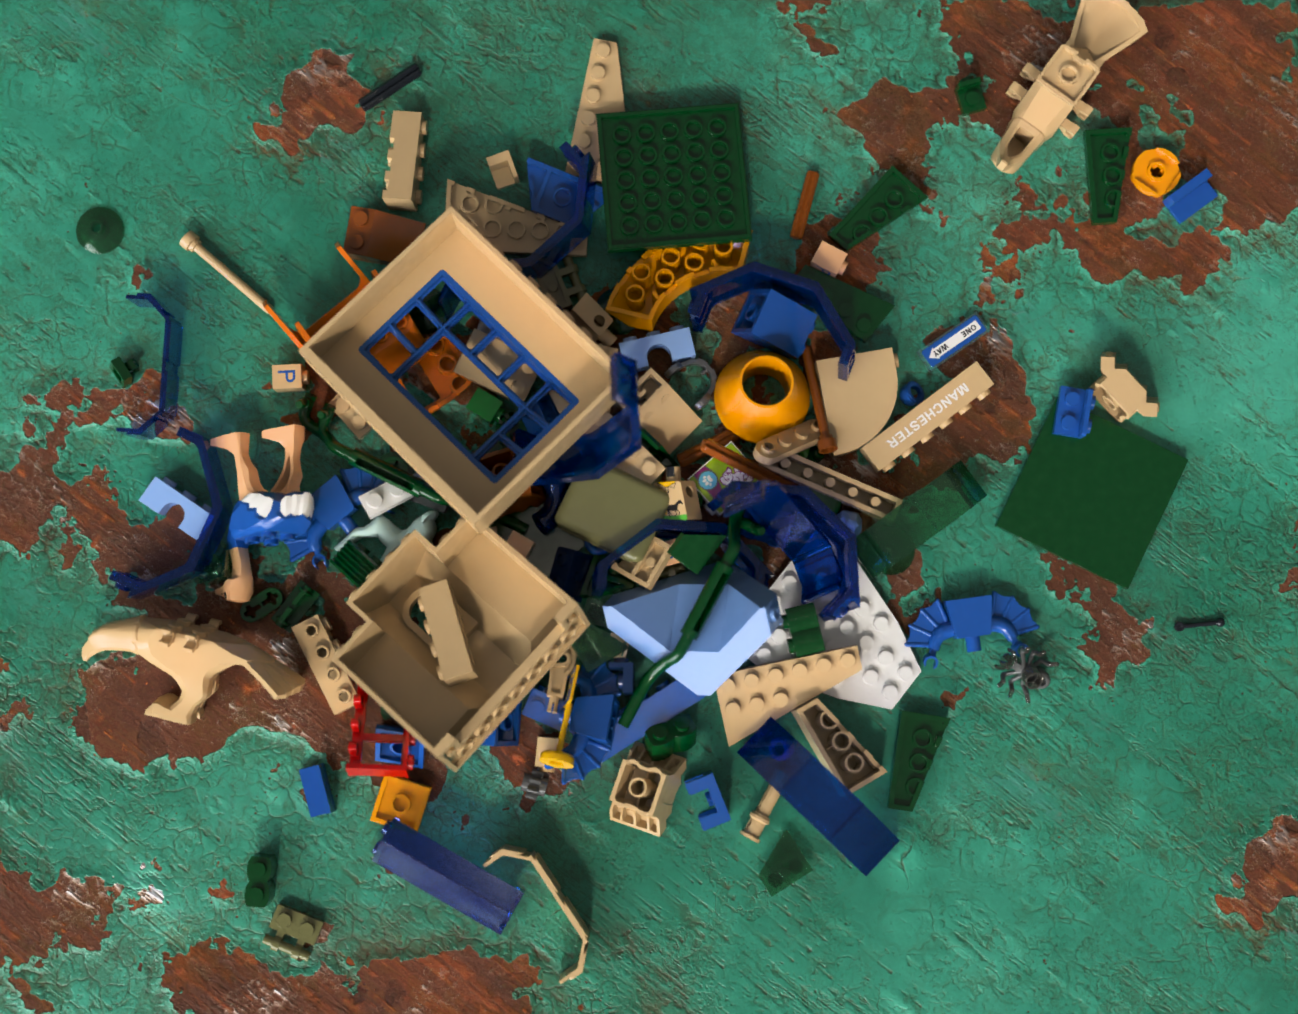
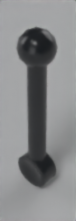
(1179, 626)

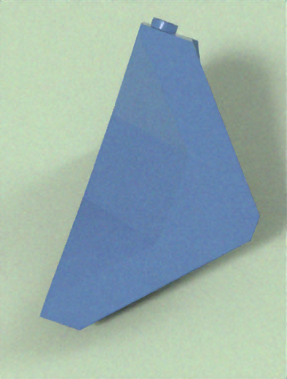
(735, 629)

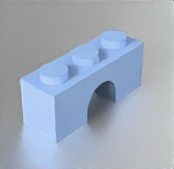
(676, 342)
(163, 495)

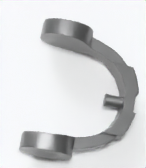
(707, 369)

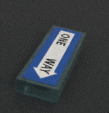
(953, 341)

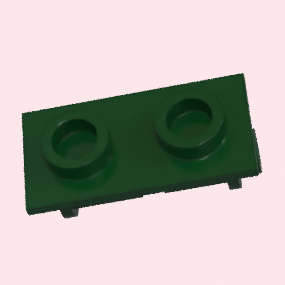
(295, 606)

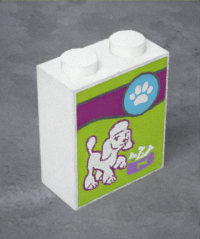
(715, 476)

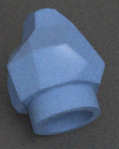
(851, 520)

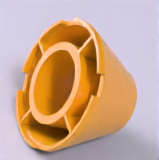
(757, 421)

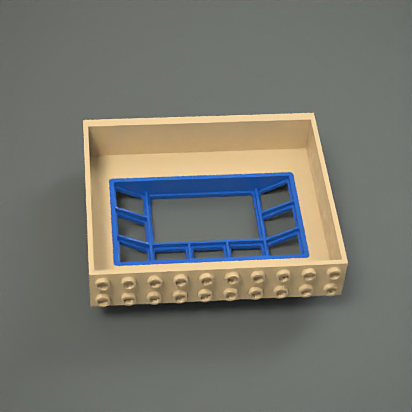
(513, 312)

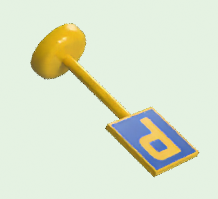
(556, 757)

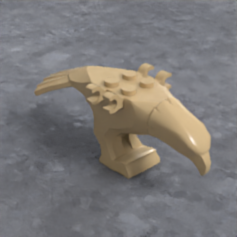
(1097, 34)
(193, 658)

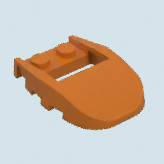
(439, 369)

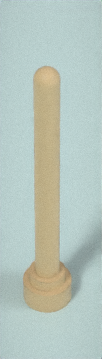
(191, 242)

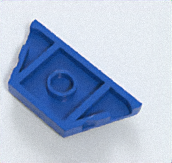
(555, 191)

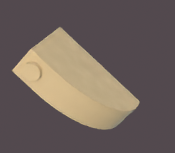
(864, 403)

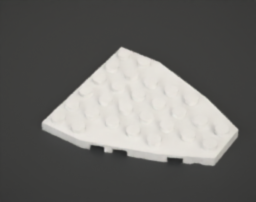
(885, 660)

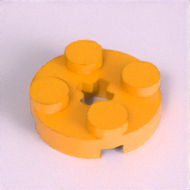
(1169, 172)

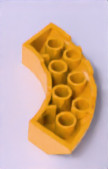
(665, 275)

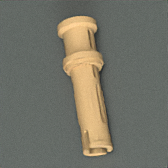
(760, 815)

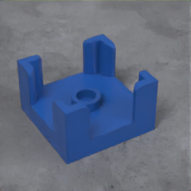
(716, 815)

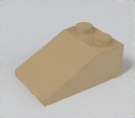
(498, 358)

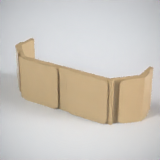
(553, 885)

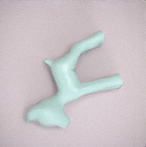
(390, 534)

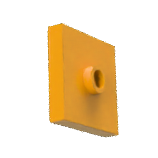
(401, 799)

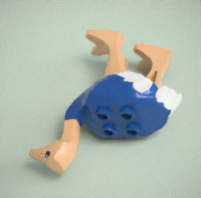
(263, 514)

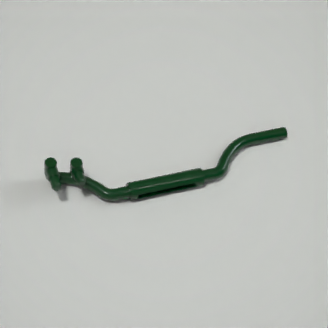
(374, 465)
(698, 614)

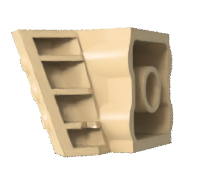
(1121, 391)
(646, 790)

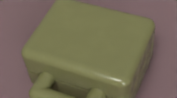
(612, 511)

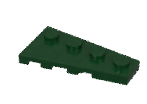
(1105, 171)
(878, 208)
(856, 308)
(914, 754)

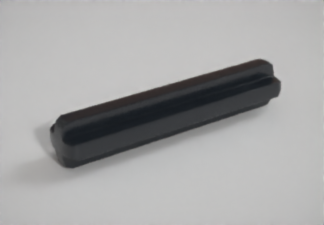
(390, 87)

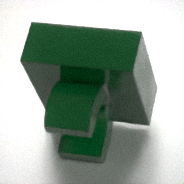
(124, 371)

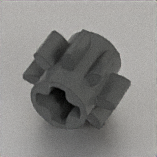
(534, 784)

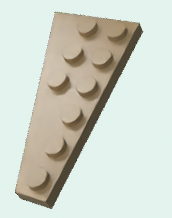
(600, 94)
(504, 222)
(779, 687)

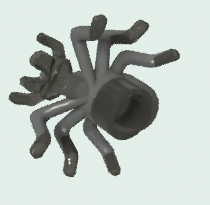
(1030, 673)

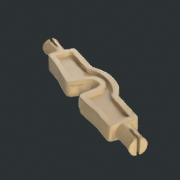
(558, 678)

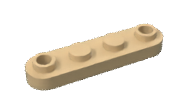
(787, 443)

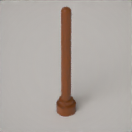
(826, 442)

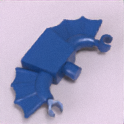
(333, 508)
(969, 620)
(591, 721)

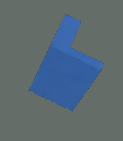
(1190, 197)
(317, 790)

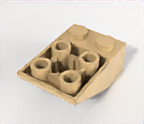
(664, 412)

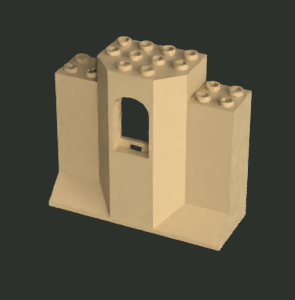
(513, 624)

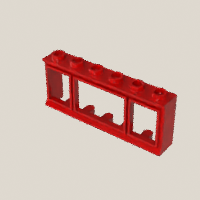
(355, 748)

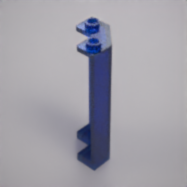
(446, 875)

